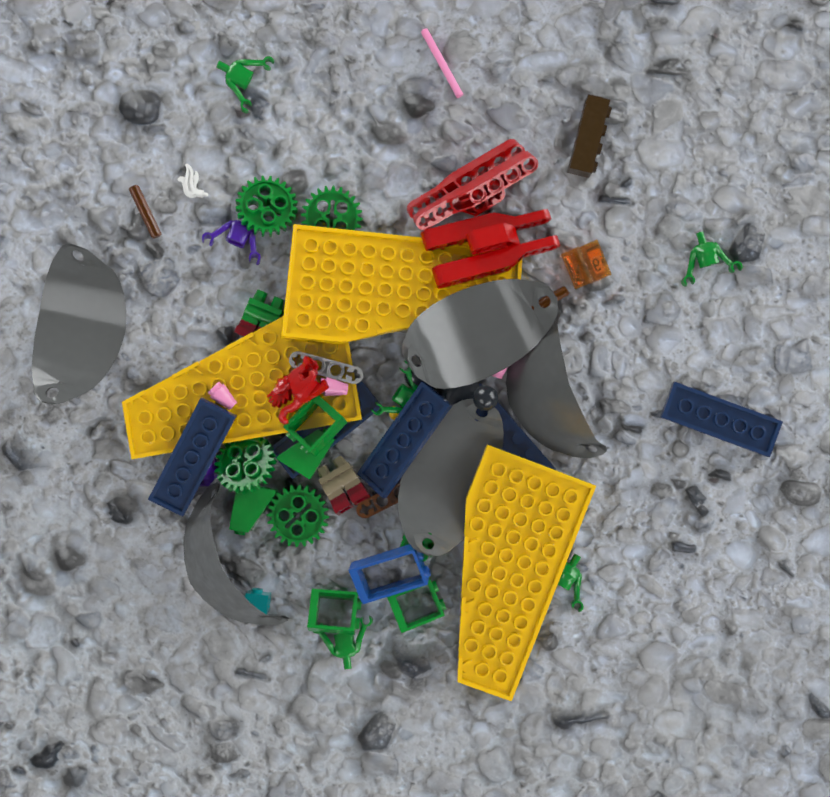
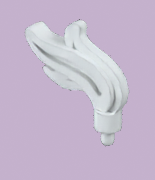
(189, 183)

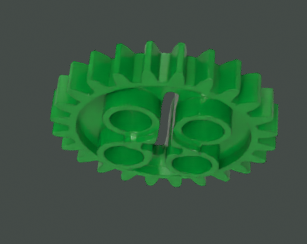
(277, 194)
(314, 216)
(245, 464)
(310, 528)

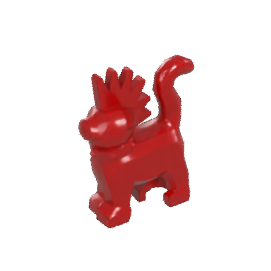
(300, 383)

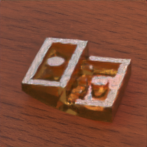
(586, 264)

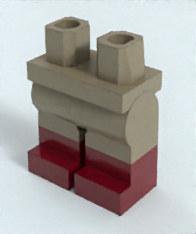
(336, 481)

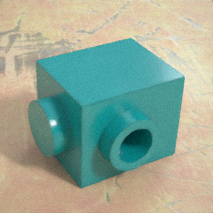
(259, 599)

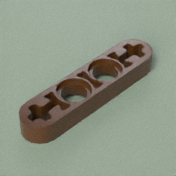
(392, 500)

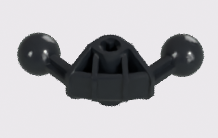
(483, 397)

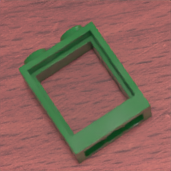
(300, 417)
(316, 594)
(399, 615)

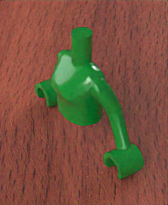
(240, 76)
(707, 255)
(401, 395)
(572, 575)
(345, 644)

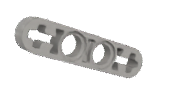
(327, 364)

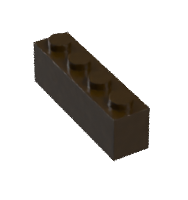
(588, 136)

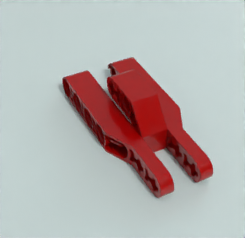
(479, 189)
(484, 235)

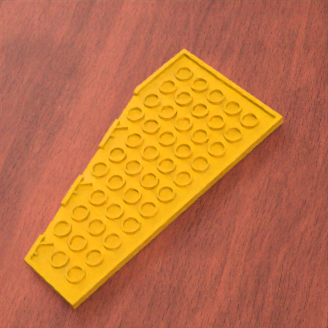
(363, 283)
(250, 372)
(514, 552)

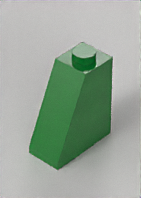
(304, 463)
(249, 508)

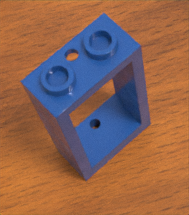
(361, 584)

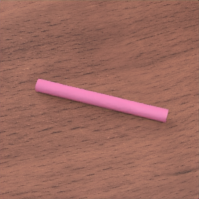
(441, 62)

